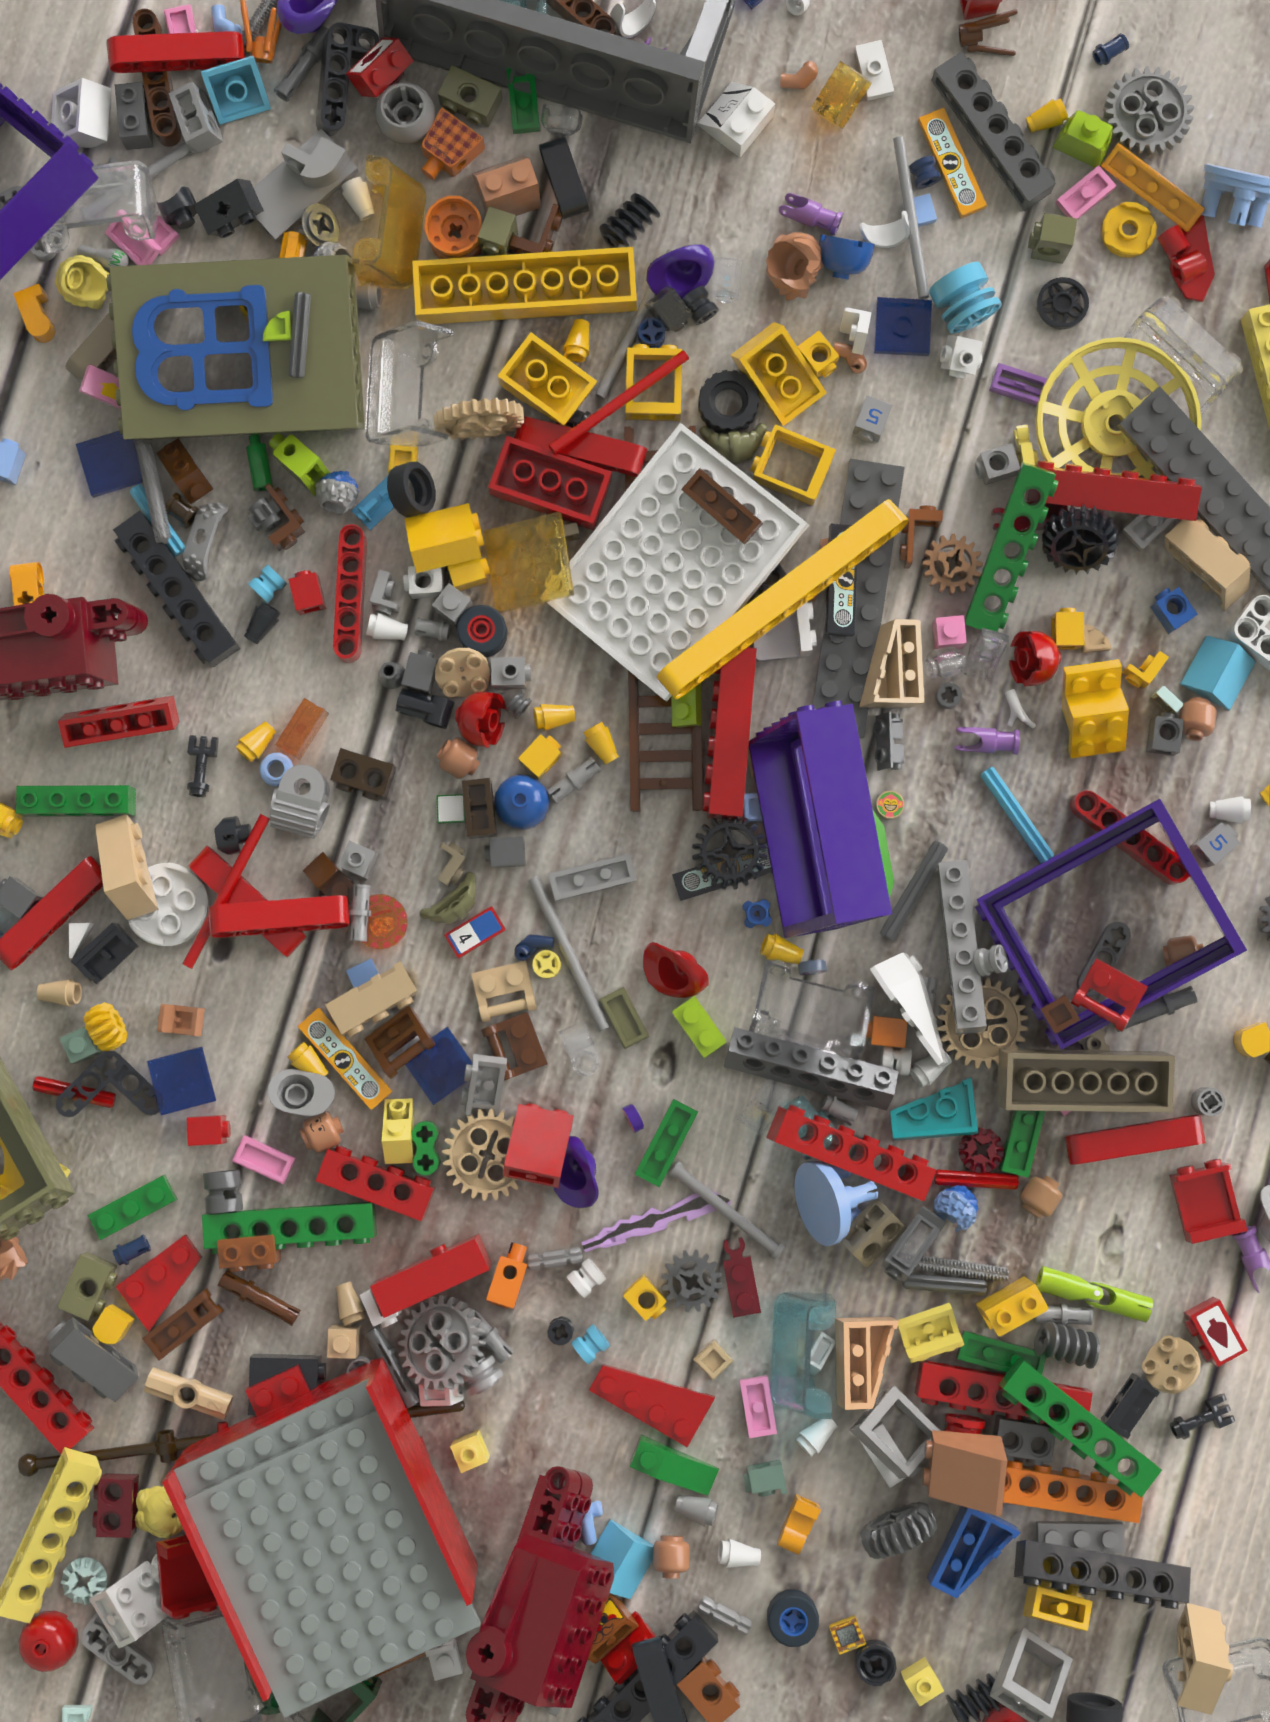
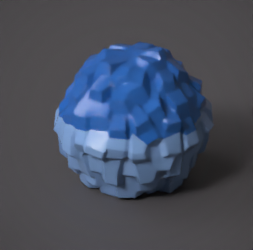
(957, 1206)

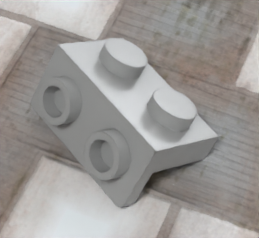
(485, 1083)

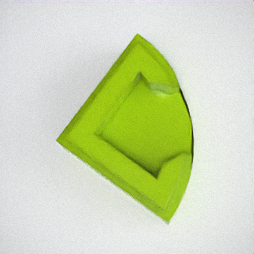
(278, 328)

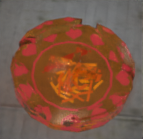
(387, 922)

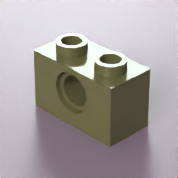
(461, 84)
(497, 232)
(1052, 238)
(76, 1299)

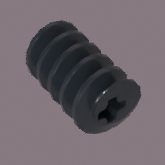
(627, 220)
(974, 1701)

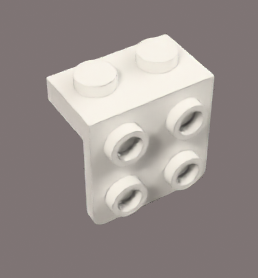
(789, 637)

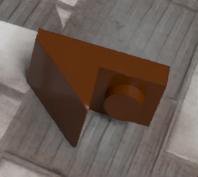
(329, 877)

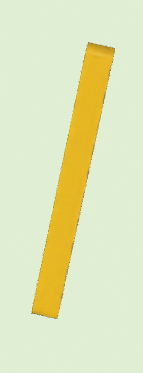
(782, 599)

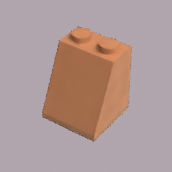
(509, 186)
(966, 1470)

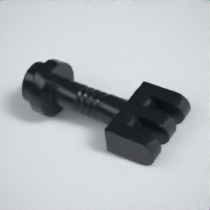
(198, 787)
(1181, 1428)

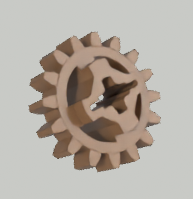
(942, 561)

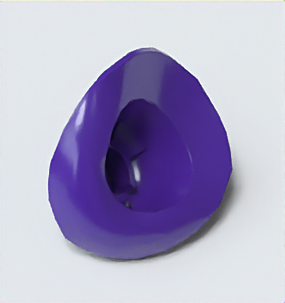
(304, 15)
(681, 269)
(578, 1174)

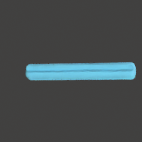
(1017, 815)

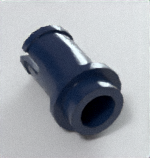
(1107, 51)
(131, 1250)

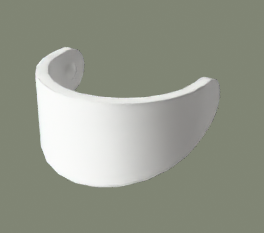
(634, 22)
(887, 235)

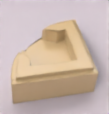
(1095, 640)

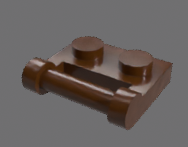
(395, 1035)
(523, 1042)

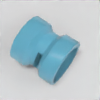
(267, 583)
(590, 1344)

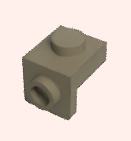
(453, 871)

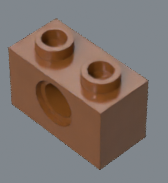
(712, 1707)

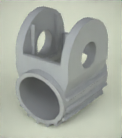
(298, 812)

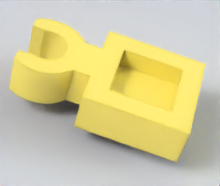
(1024, 446)

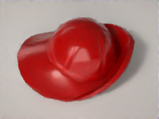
(673, 971)

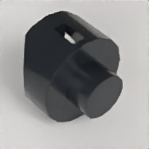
(179, 209)
(230, 826)

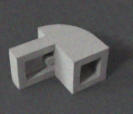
(320, 167)

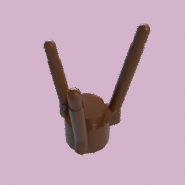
(972, 33)

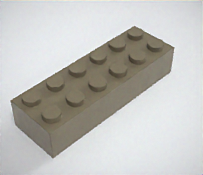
(1085, 1080)

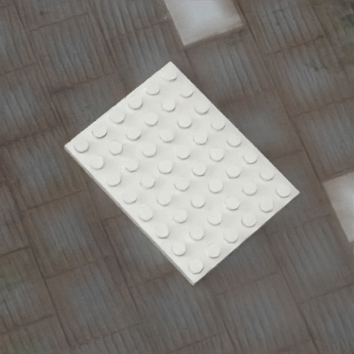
(664, 568)

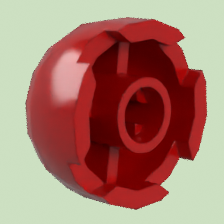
(1034, 657)
(480, 718)
(48, 1641)

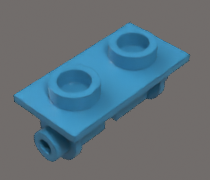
(374, 506)

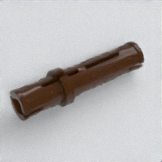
(249, 1292)

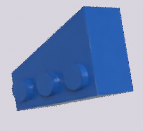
(968, 1548)

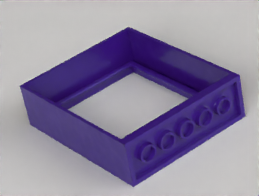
(49, 191)
(819, 821)
(1158, 984)

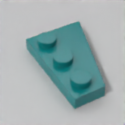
(938, 1115)

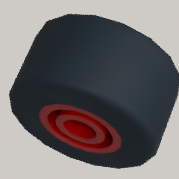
(486, 639)

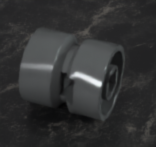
(222, 1181)

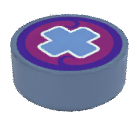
(812, 967)

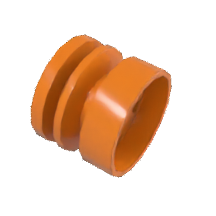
(450, 215)

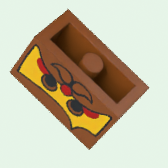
(613, 1628)

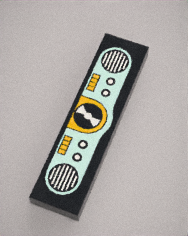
(841, 596)
(690, 882)

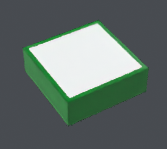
(450, 809)

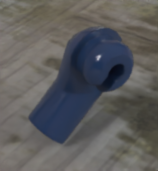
(531, 944)

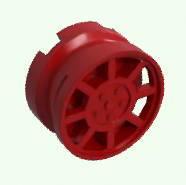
(964, 1423)

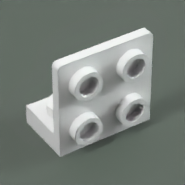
(130, 1605)

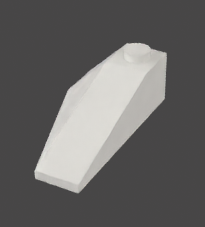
(906, 986)

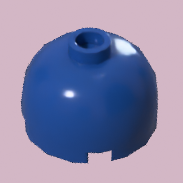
(845, 255)
(521, 802)

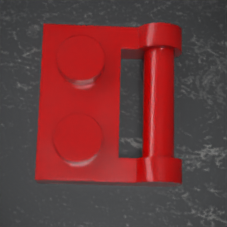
(1114, 986)

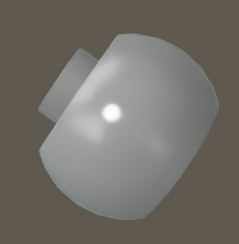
(400, 96)

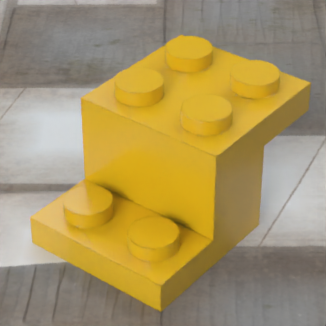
(1094, 708)

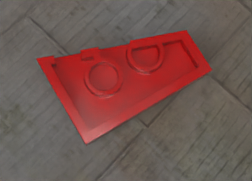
(159, 1280)

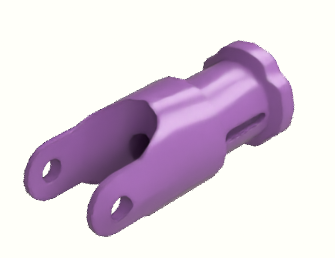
(811, 213)
(991, 740)
(1253, 1255)

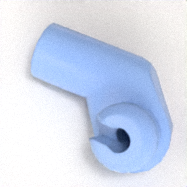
(220, 22)
(588, 1529)

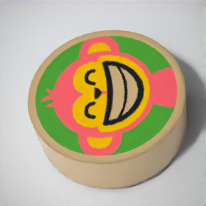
(890, 805)

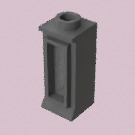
(913, 1245)

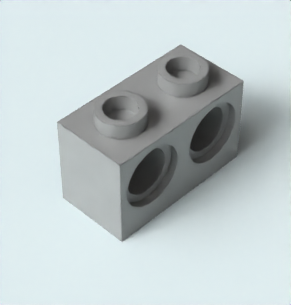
(195, 117)

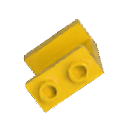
(1012, 1306)

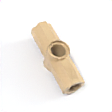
(171, 1388)

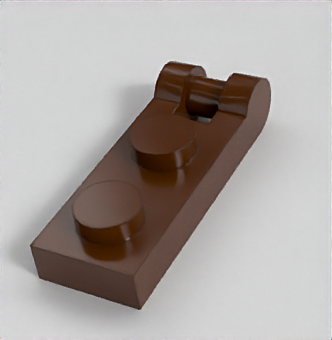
(181, 1325)

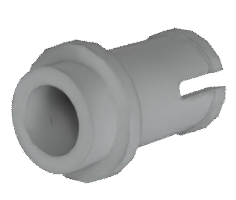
(433, 629)
(838, 1110)

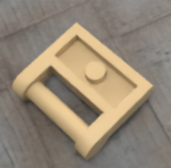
(503, 981)

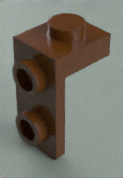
(523, 246)
(184, 471)
(286, 535)

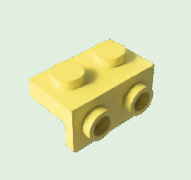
(930, 1333)

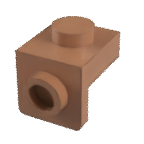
(180, 1020)

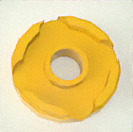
(1122, 244)

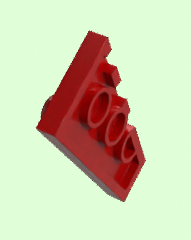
(661, 1405)

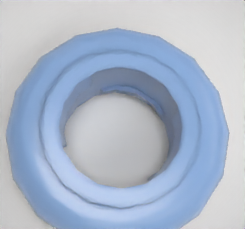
(267, 761)

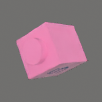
(949, 632)

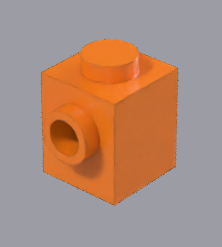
(887, 1031)

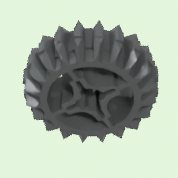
(898, 1530)

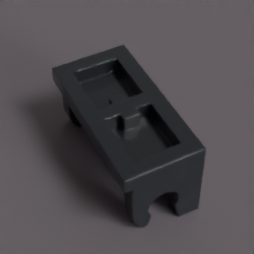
(105, 953)
(1129, 1405)

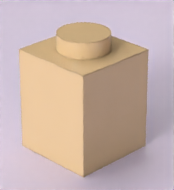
(343, 1341)

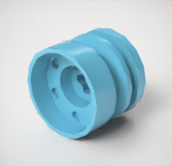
(964, 298)

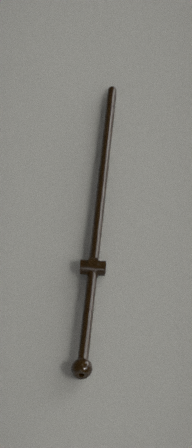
(168, 1445)

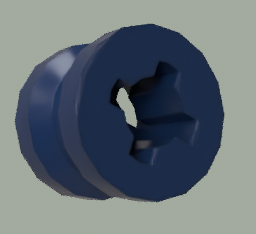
(925, 172)
(651, 327)

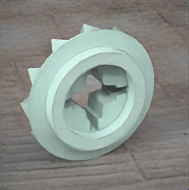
(85, 1567)

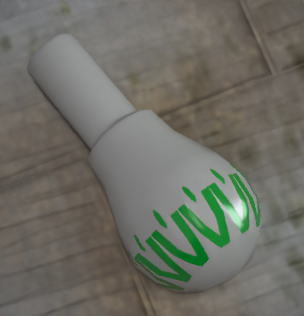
(106, 257)

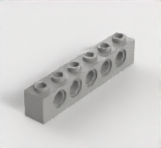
(961, 947)

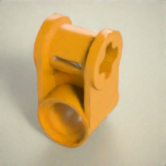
(26, 582)

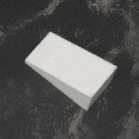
(77, 936)
(820, 1351)

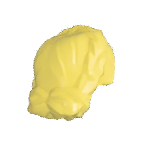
(82, 282)
(156, 1513)

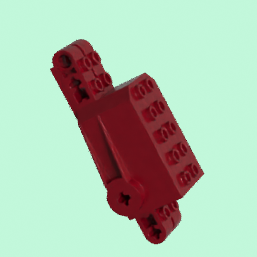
(63, 644)
(542, 1609)

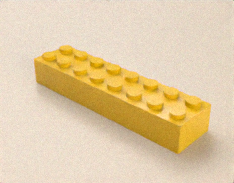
(525, 285)

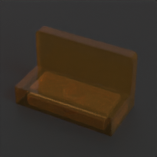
(302, 729)

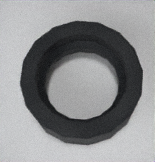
(399, 489)
(1093, 1708)

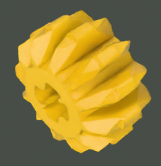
(105, 1027)

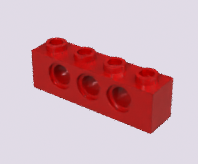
(118, 721)
(332, 1175)

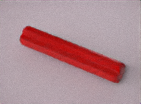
(56, 1087)
(975, 1179)

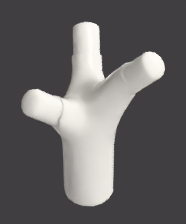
(1016, 709)

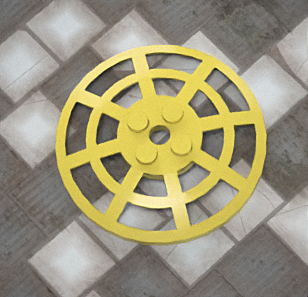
(1107, 404)

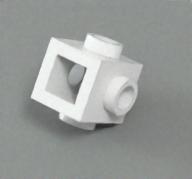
(961, 356)

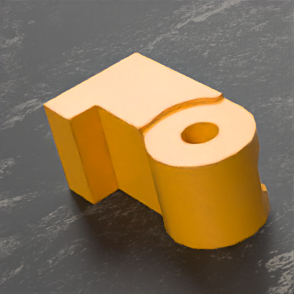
(33, 314)
(798, 1524)

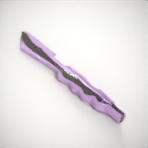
(650, 1222)

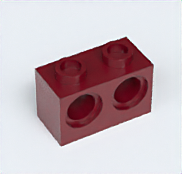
(123, 1506)

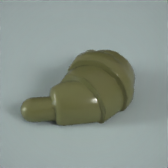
(735, 445)
(455, 904)

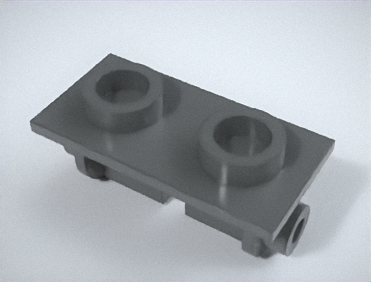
(887, 754)

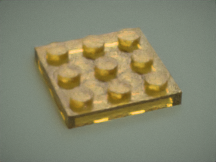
(529, 562)

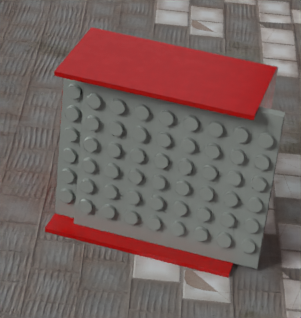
(325, 1534)

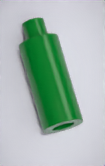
(258, 464)

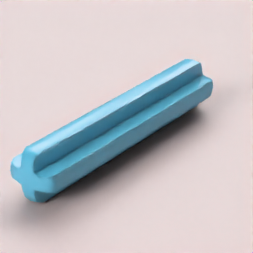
(175, 544)

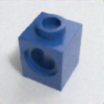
(1170, 621)

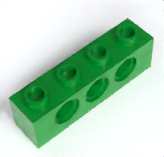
(75, 801)

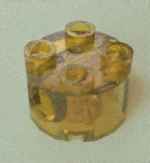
(841, 95)

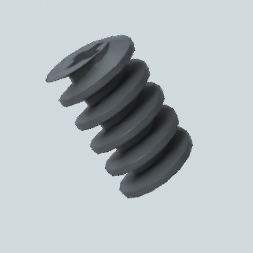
(1067, 1344)

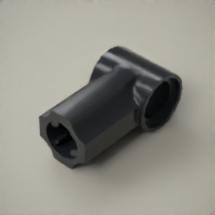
(432, 710)

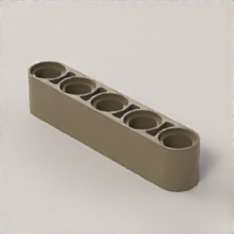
(94, 351)

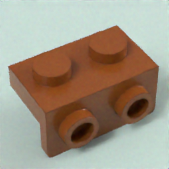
(248, 1251)

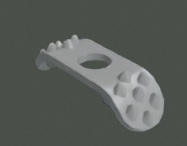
(196, 554)

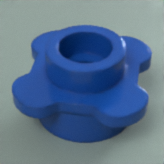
(752, 920)

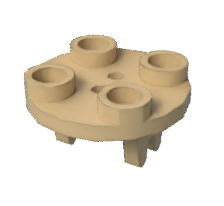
(449, 674)
(1163, 1375)

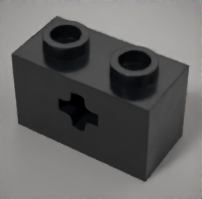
(229, 208)

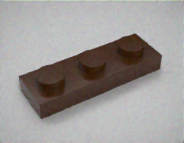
(722, 506)

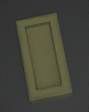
(624, 1017)

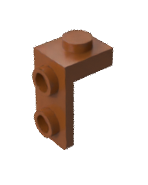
(924, 516)

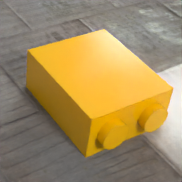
(444, 537)

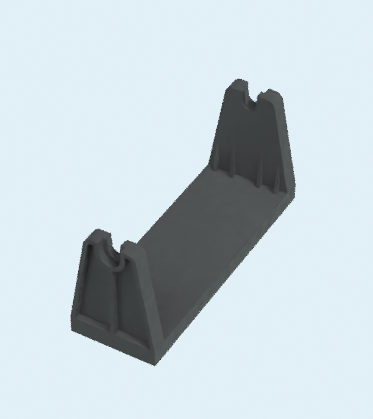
(568, 60)

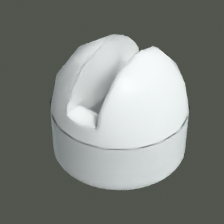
(792, 6)

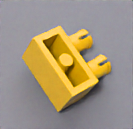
(1061, 1609)

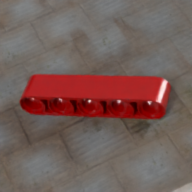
(173, 51)
(589, 448)
(345, 581)
(1143, 841)
(215, 870)
(50, 913)
(278, 916)
(1135, 1139)

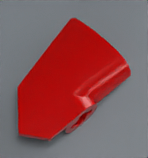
(1189, 259)

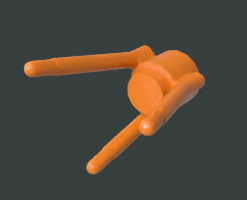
(263, 47)

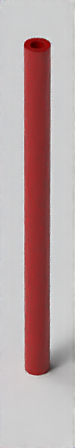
(618, 402)
(227, 888)

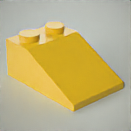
(779, 372)
(545, 380)

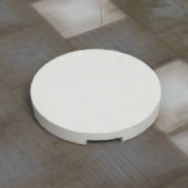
(181, 906)

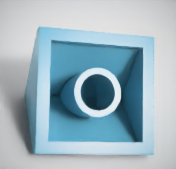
(236, 90)
(1218, 671)
(629, 1556)

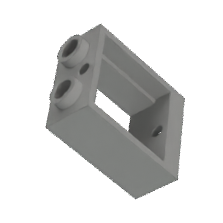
(863, 1431)
(1017, 1697)

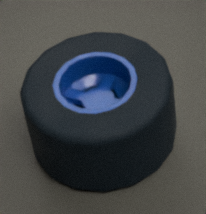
(797, 1627)

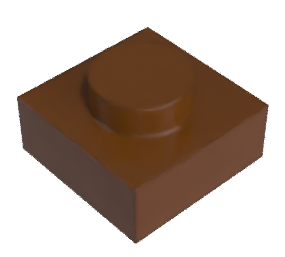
(1060, 1014)

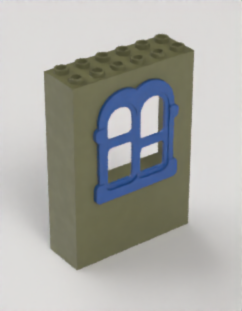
(276, 403)

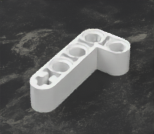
(1256, 627)

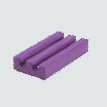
(1001, 368)

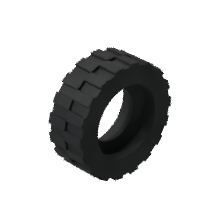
(723, 381)

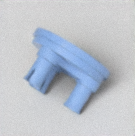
(1245, 188)
(825, 1203)

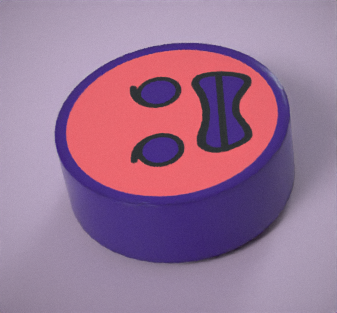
(633, 1118)

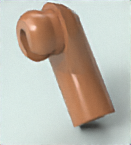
(802, 78)
(855, 361)

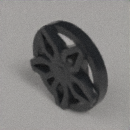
(1062, 303)

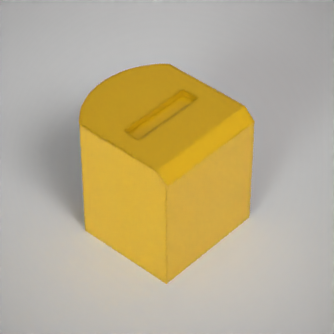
(1252, 1040)
(112, 1325)

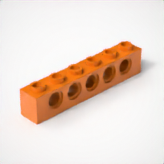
(1093, 1504)

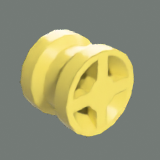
(542, 962)

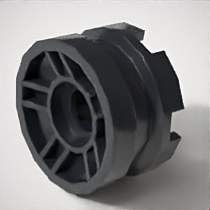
(872, 1651)

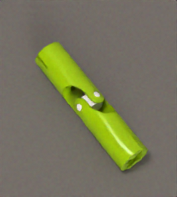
(1075, 1288)

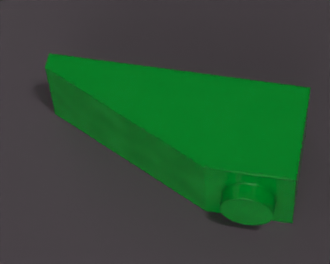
(672, 1466)

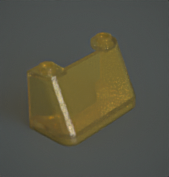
(389, 257)

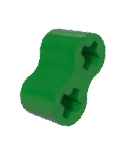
(426, 1147)

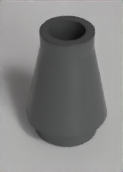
(393, 681)

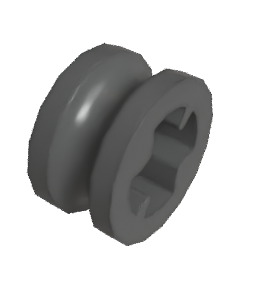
(942, 703)
(518, 705)

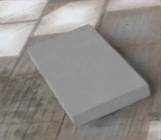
(286, 196)

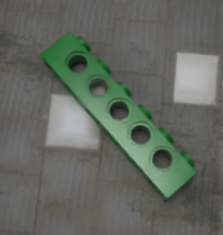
(1028, 478)
(361, 1213)
(1141, 1470)

